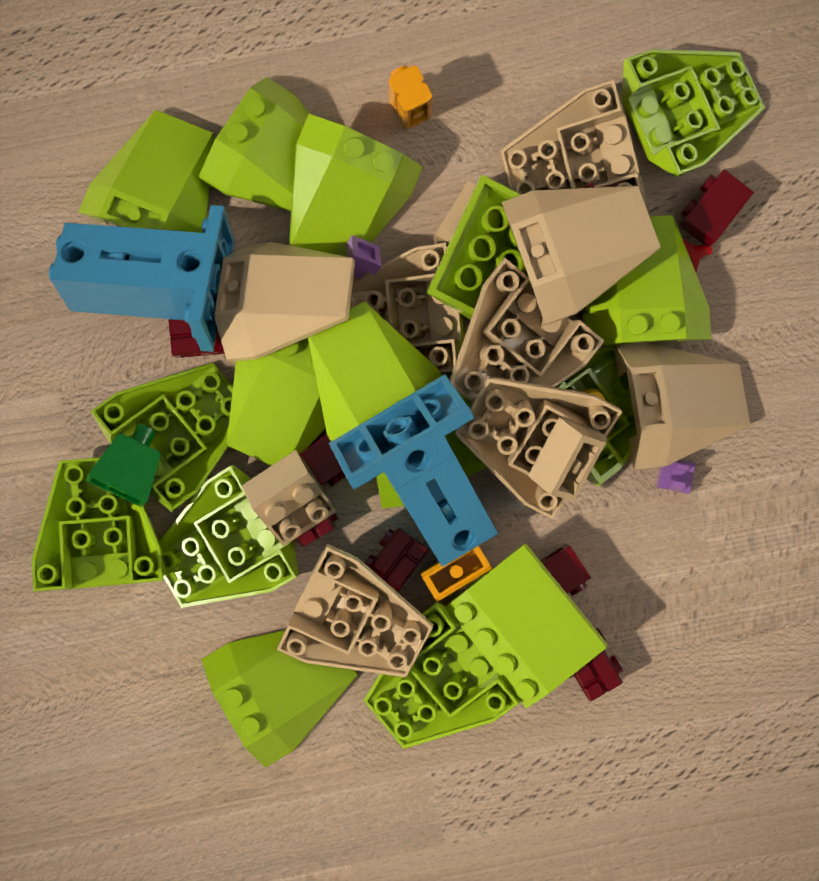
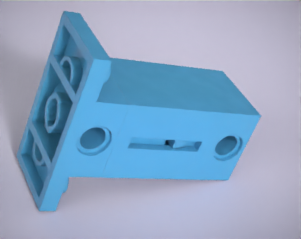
(145, 272)
(418, 461)

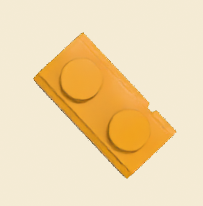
(409, 96)
(456, 574)

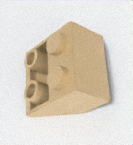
(567, 459)
(288, 498)

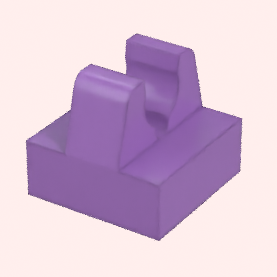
(366, 256)
(676, 476)

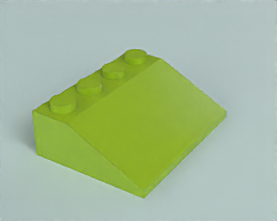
(476, 248)
(526, 626)

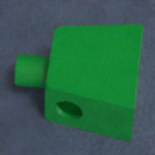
(128, 466)

